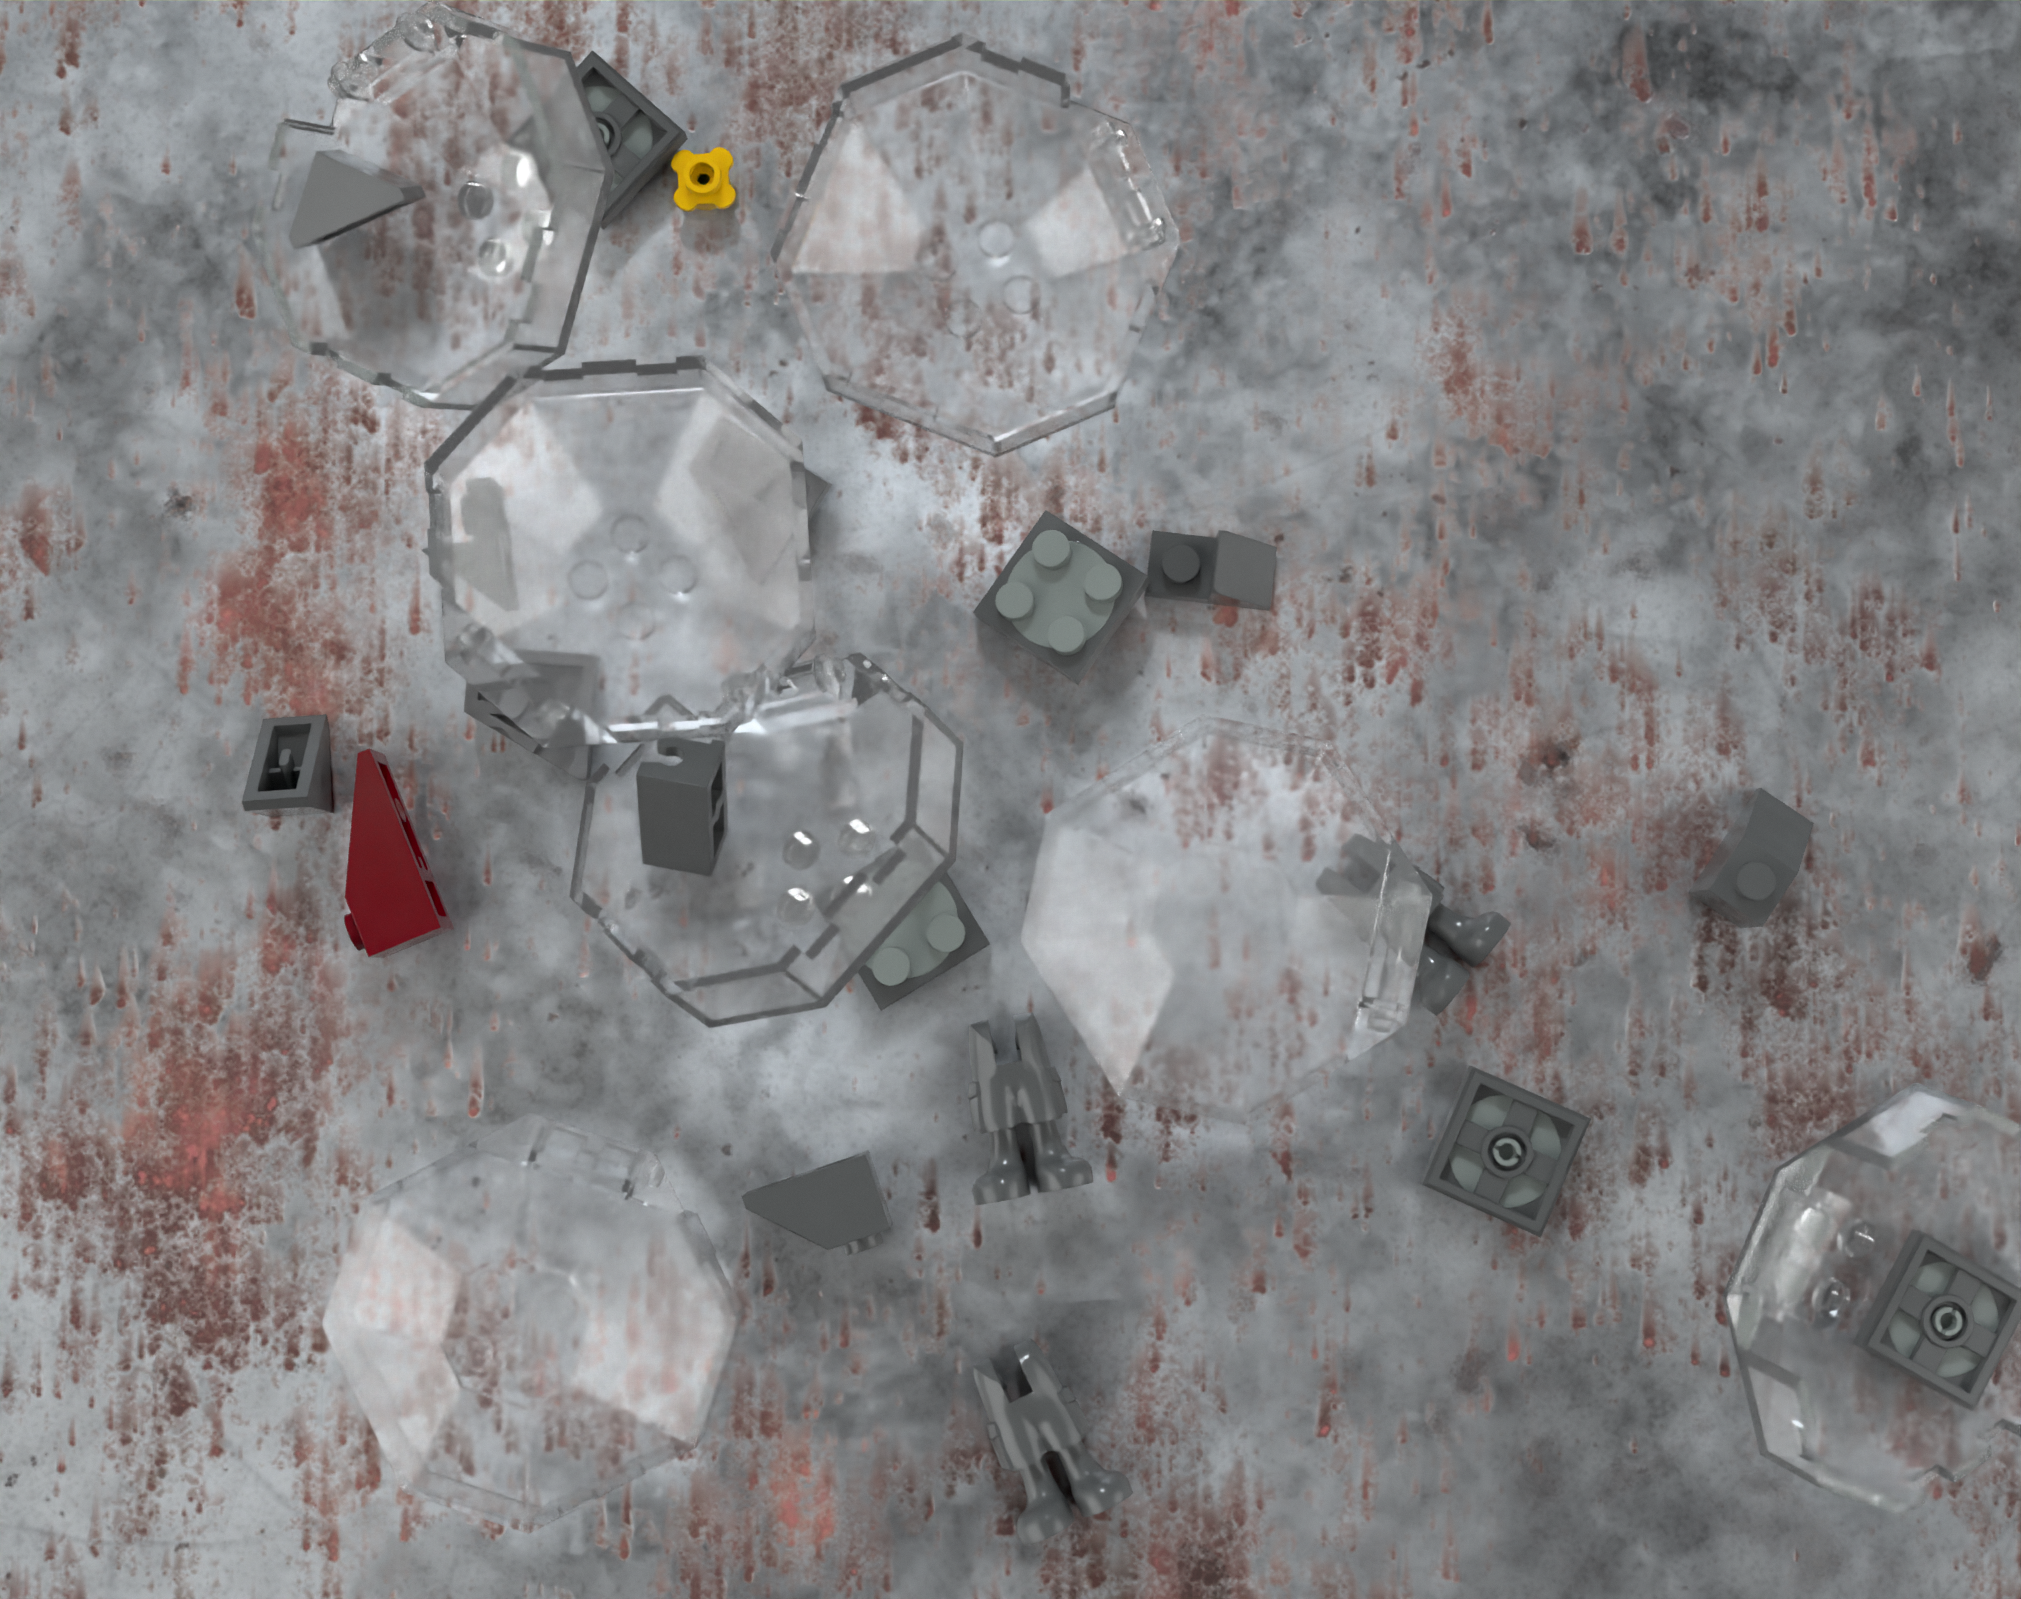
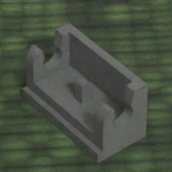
(683, 806)

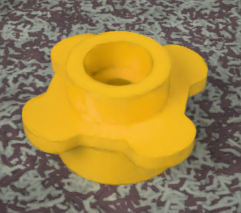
(716, 193)

